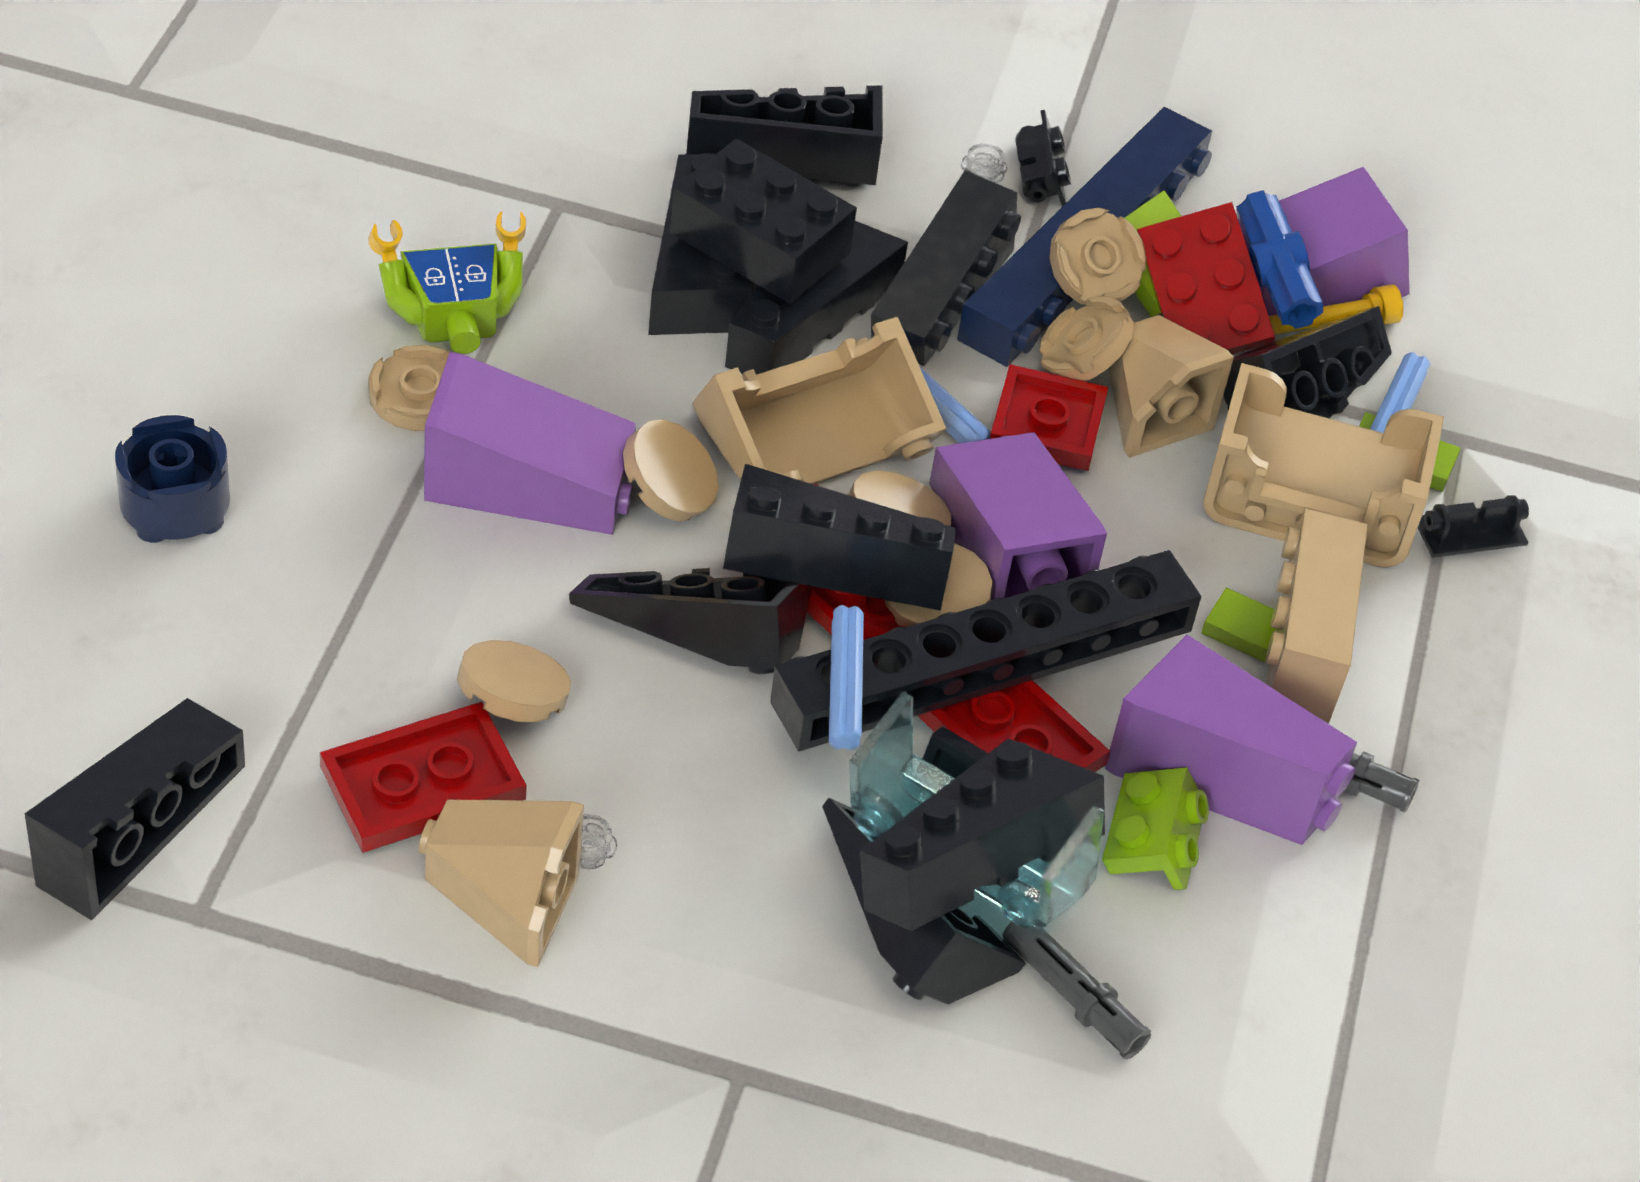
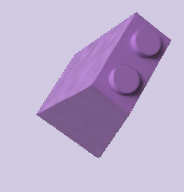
(1349, 238)
(523, 450)
(1017, 512)
(1239, 739)

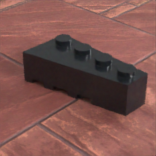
(130, 806)

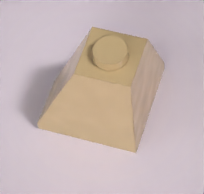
(1167, 385)
(507, 866)

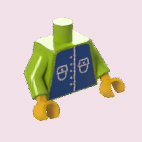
(452, 290)

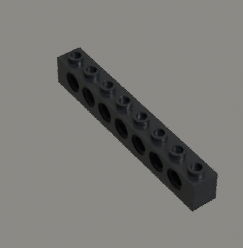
(996, 644)

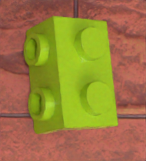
(1157, 825)

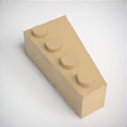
(1316, 611)

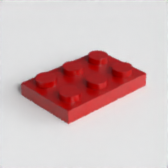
(1207, 278)
(407, 774)

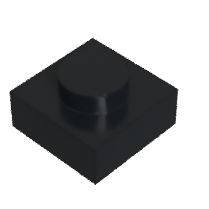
(951, 752)

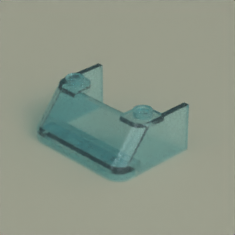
(893, 781)

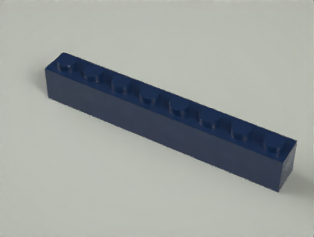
(1023, 294)

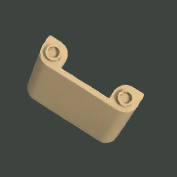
(825, 410)
(1290, 460)

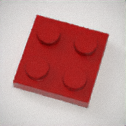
(1054, 407)

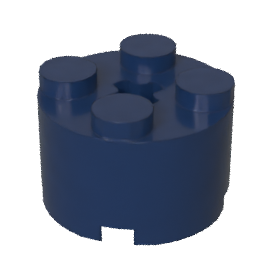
(172, 479)

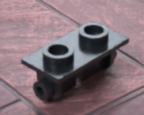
(1041, 168)
(1471, 529)

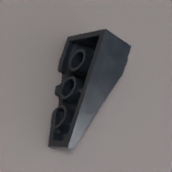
(1322, 362)
(726, 619)
(938, 959)

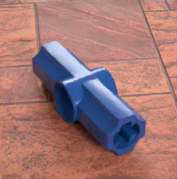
(1279, 259)

